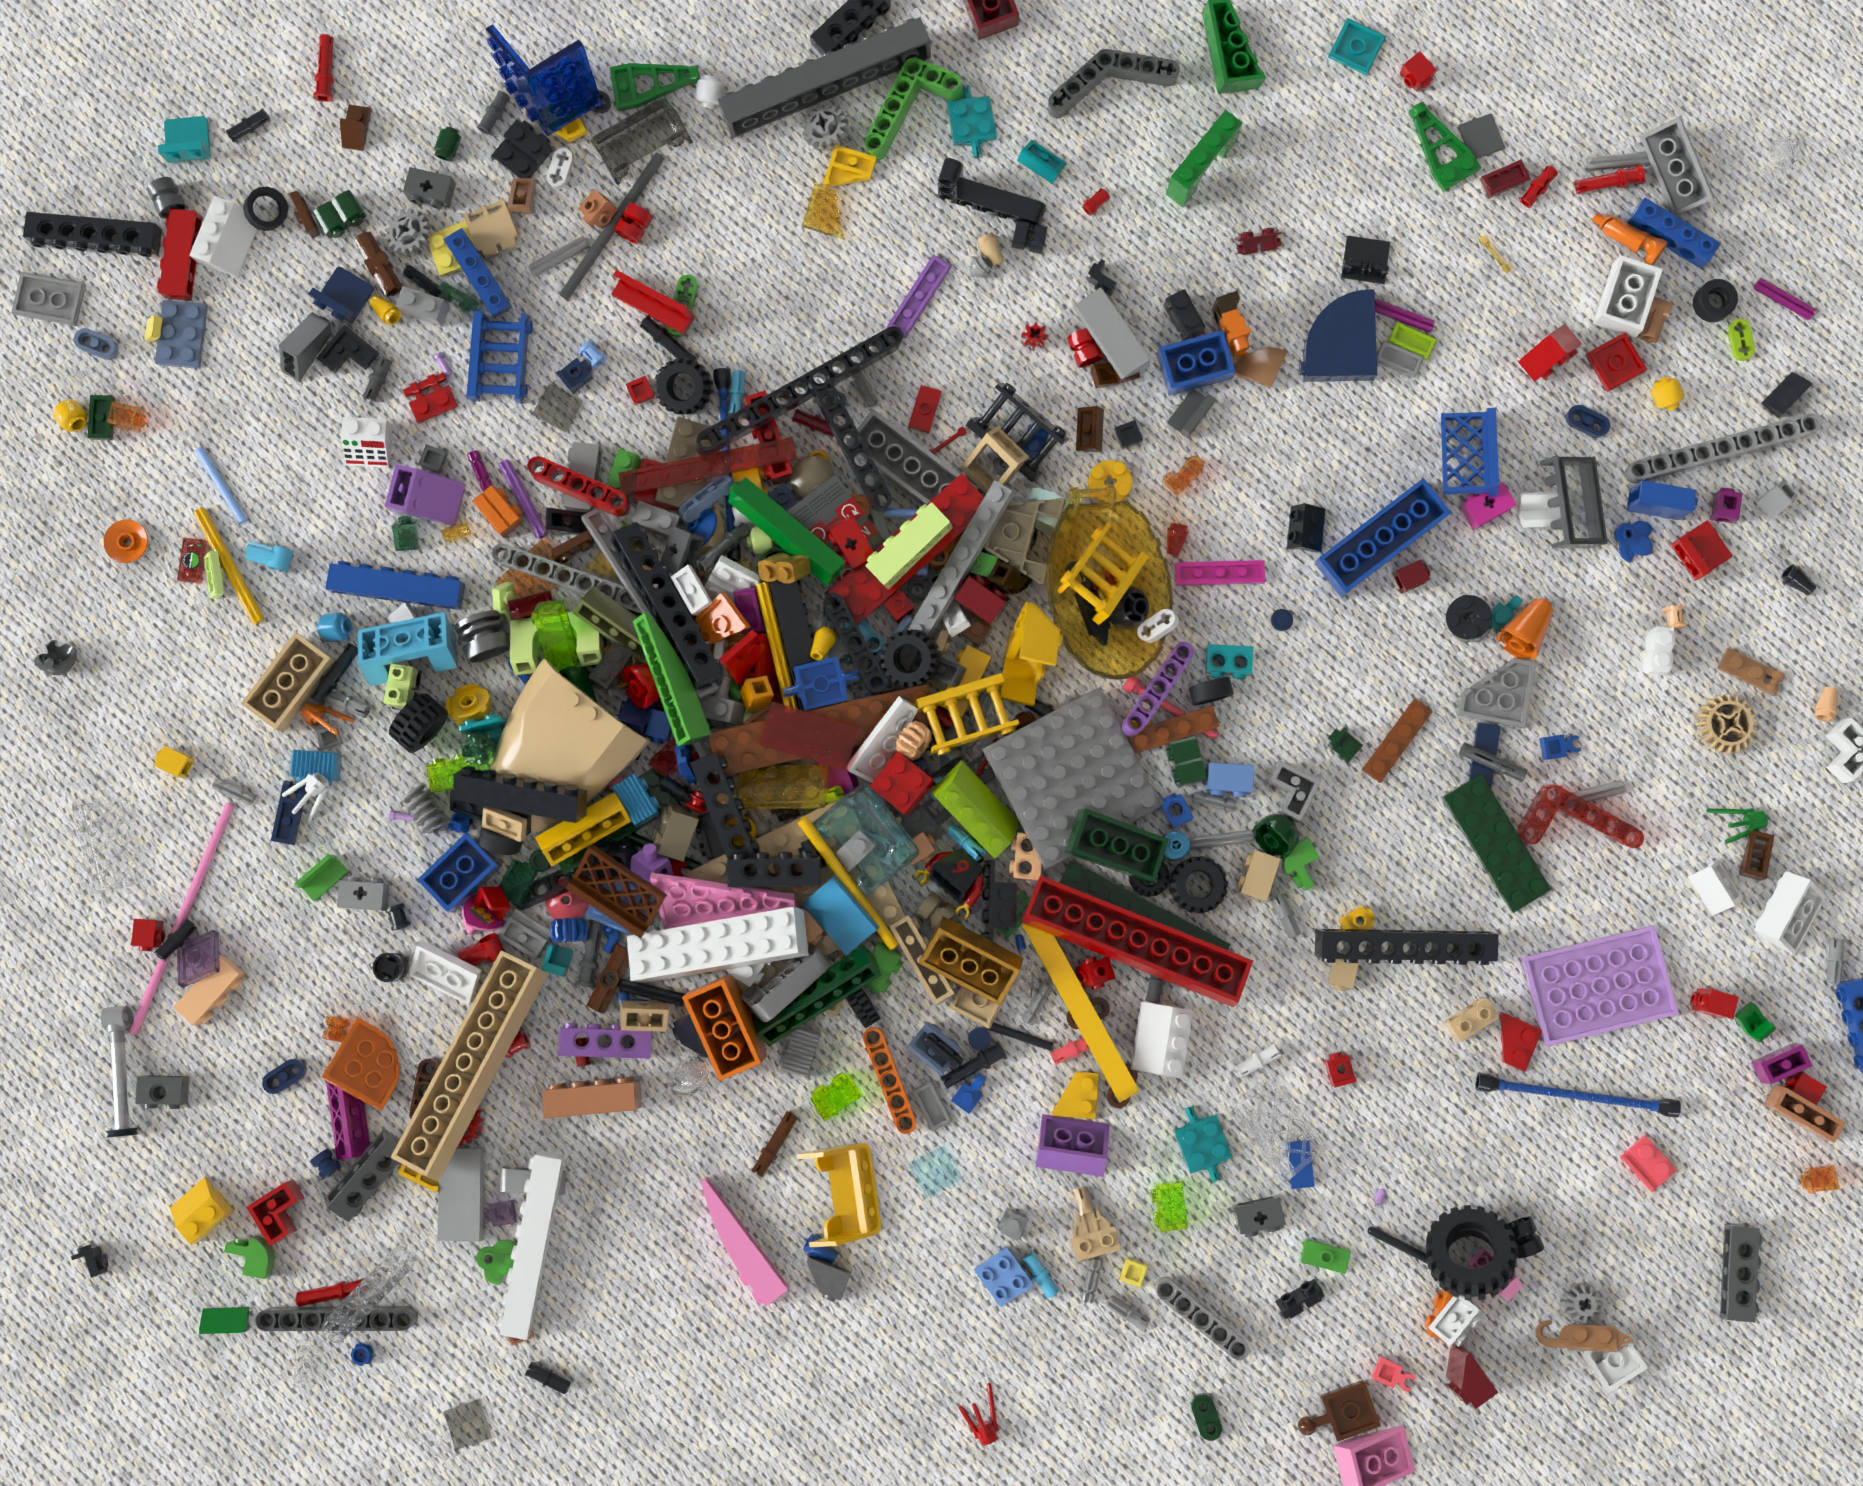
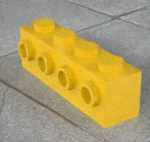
(570, 837)

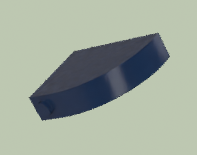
(1342, 341)

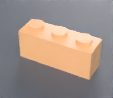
(209, 993)

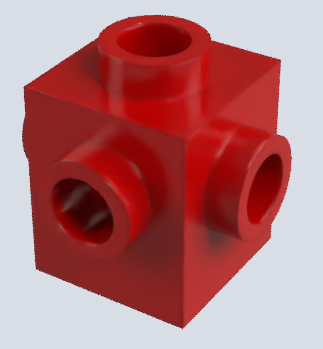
(1095, 972)

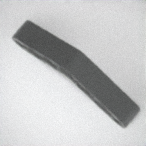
(1114, 70)

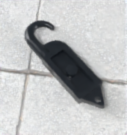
(1099, 632)

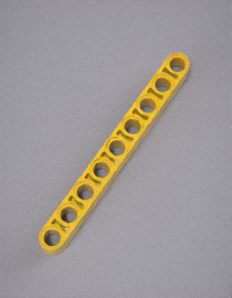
(1083, 1013)

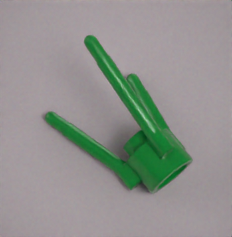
(1752, 820)

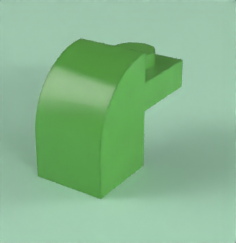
(1295, 862)
(258, 1255)

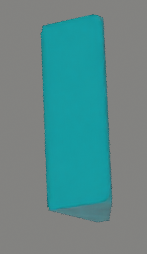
(1041, 161)

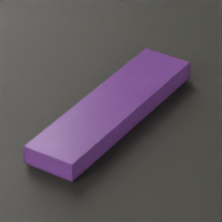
(920, 294)

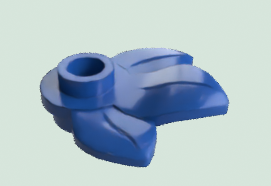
(1637, 539)

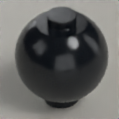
(1131, 609)

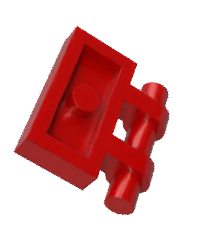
(433, 403)

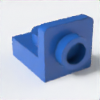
(1036, 442)

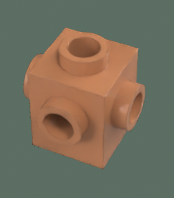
(597, 209)

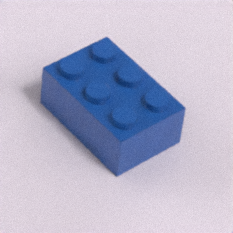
(1195, 362)
(459, 873)

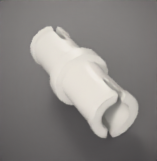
(1257, 1061)

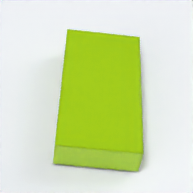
(1412, 340)

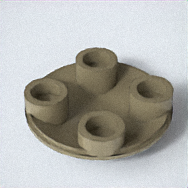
(809, 473)

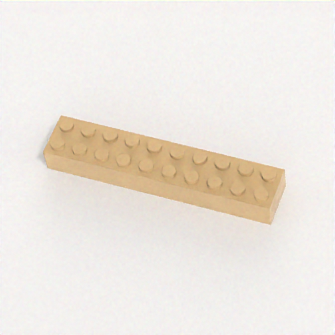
(469, 1066)

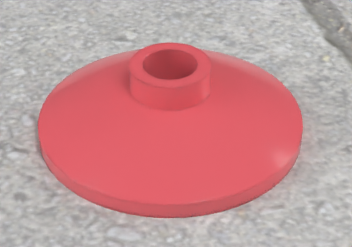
(574, 909)

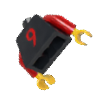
(957, 875)

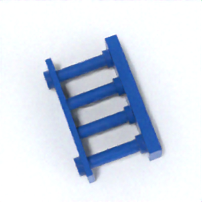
(480, 346)

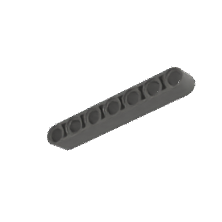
(304, 1322)

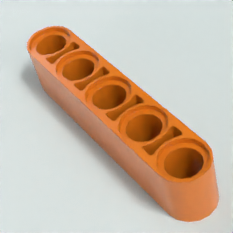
(889, 1091)

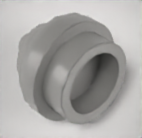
(980, 267)

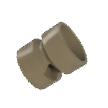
(933, 909)

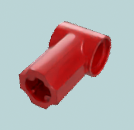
(485, 950)

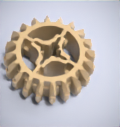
(1739, 710)

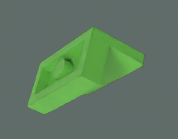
(322, 877)

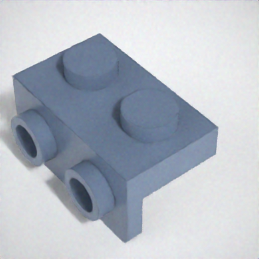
(926, 1054)

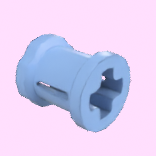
(592, 354)

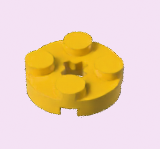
(1117, 472)
(476, 710)

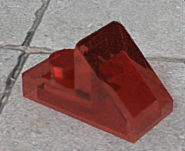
(665, 760)

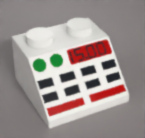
(366, 442)

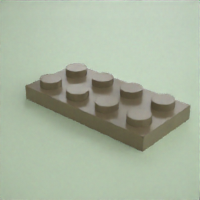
(682, 447)

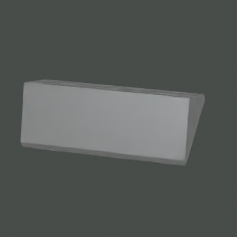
(1677, 166)
(1112, 334)

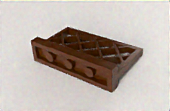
(610, 902)

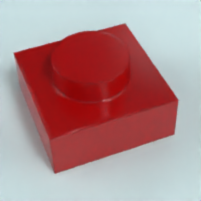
(640, 390)

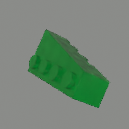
(1231, 56)

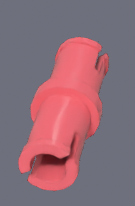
(1070, 1050)

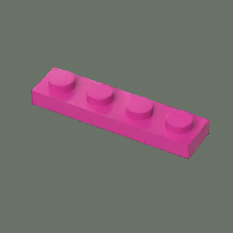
(1219, 573)

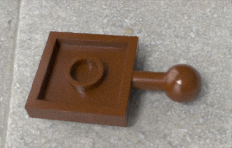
(1347, 1410)

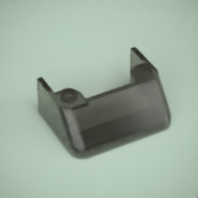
(639, 136)

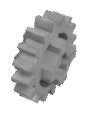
(825, 127)
(408, 232)

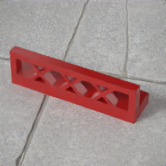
(652, 303)

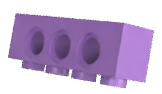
(567, 1046)

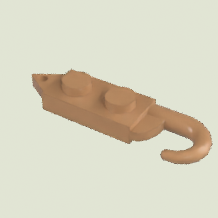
(1584, 1338)

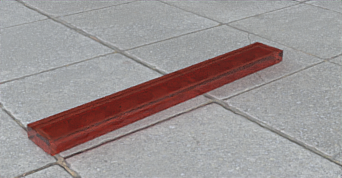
(707, 467)

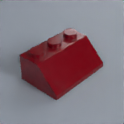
(1468, 1379)

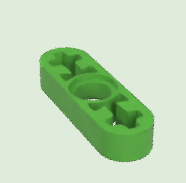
(691, 292)

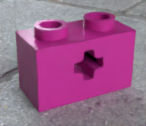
(1479, 515)

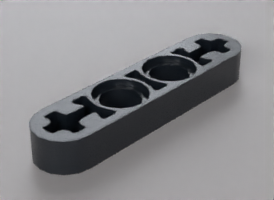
(552, 889)

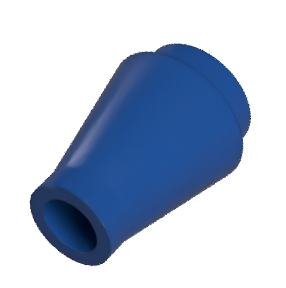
(824, 1253)

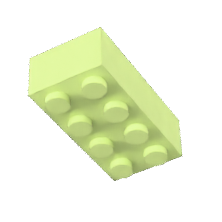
(909, 545)

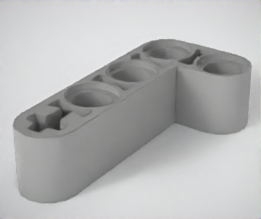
(786, 986)

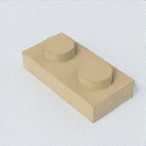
(504, 823)

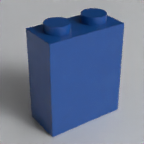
(1661, 500)

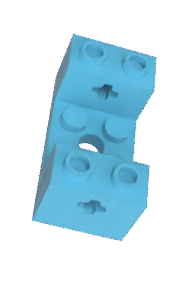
(426, 636)

